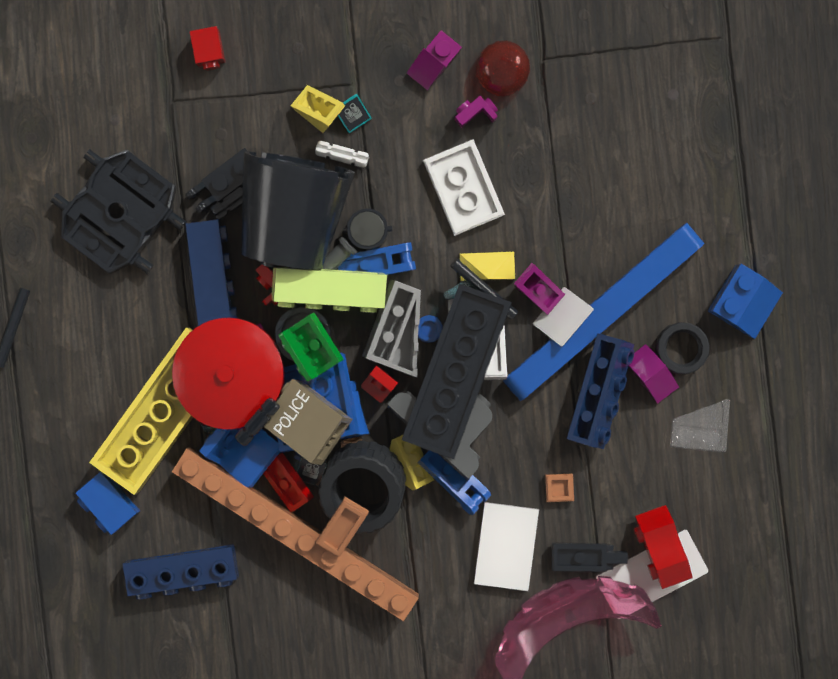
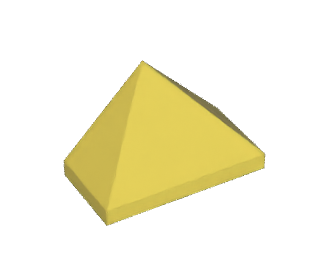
(317, 107)
(490, 265)
(409, 456)

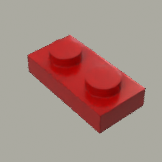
(287, 483)

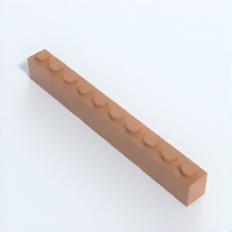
(295, 533)

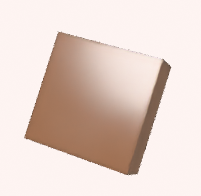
(559, 487)

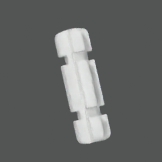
(342, 154)

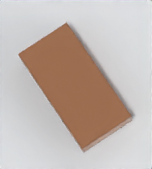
(342, 527)

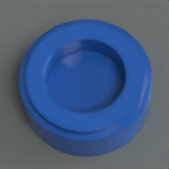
(429, 328)

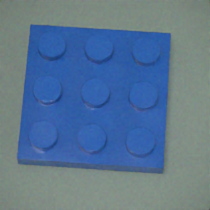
(334, 387)

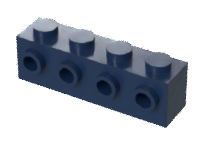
(601, 391)
(181, 570)

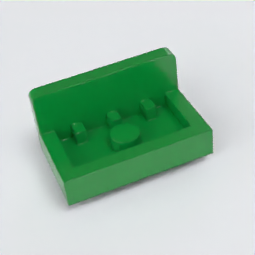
(310, 347)

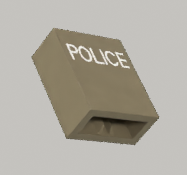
(307, 422)

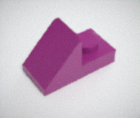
(434, 60)
(539, 289)

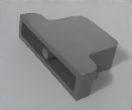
(466, 459)

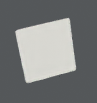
(564, 317)

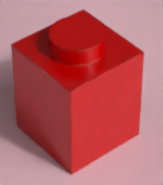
(207, 48)

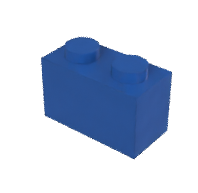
(107, 503)

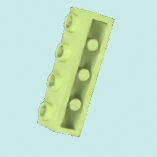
(329, 287)

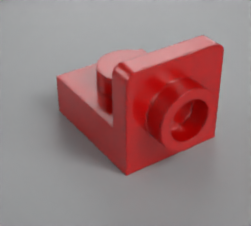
(266, 278)
(379, 384)

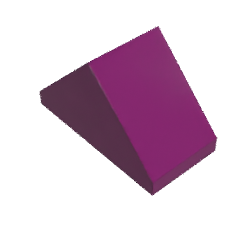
(653, 373)

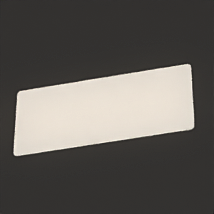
(637, 572)

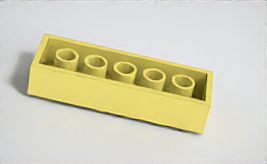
(145, 429)

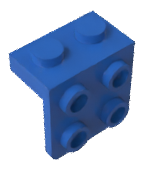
(241, 461)

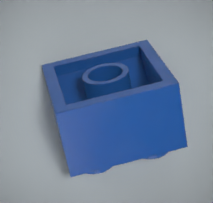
(745, 300)

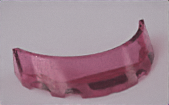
(564, 607)

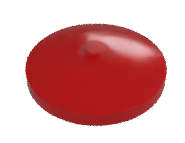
(227, 372)

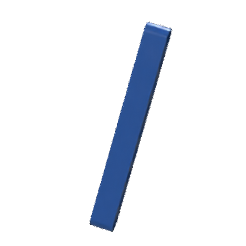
(606, 310)

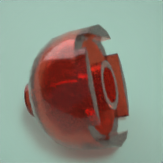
(503, 68)

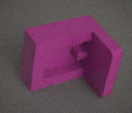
(468, 111)

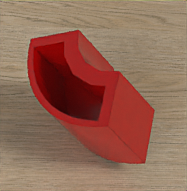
(663, 547)

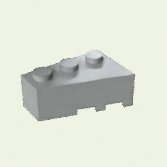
(395, 330)

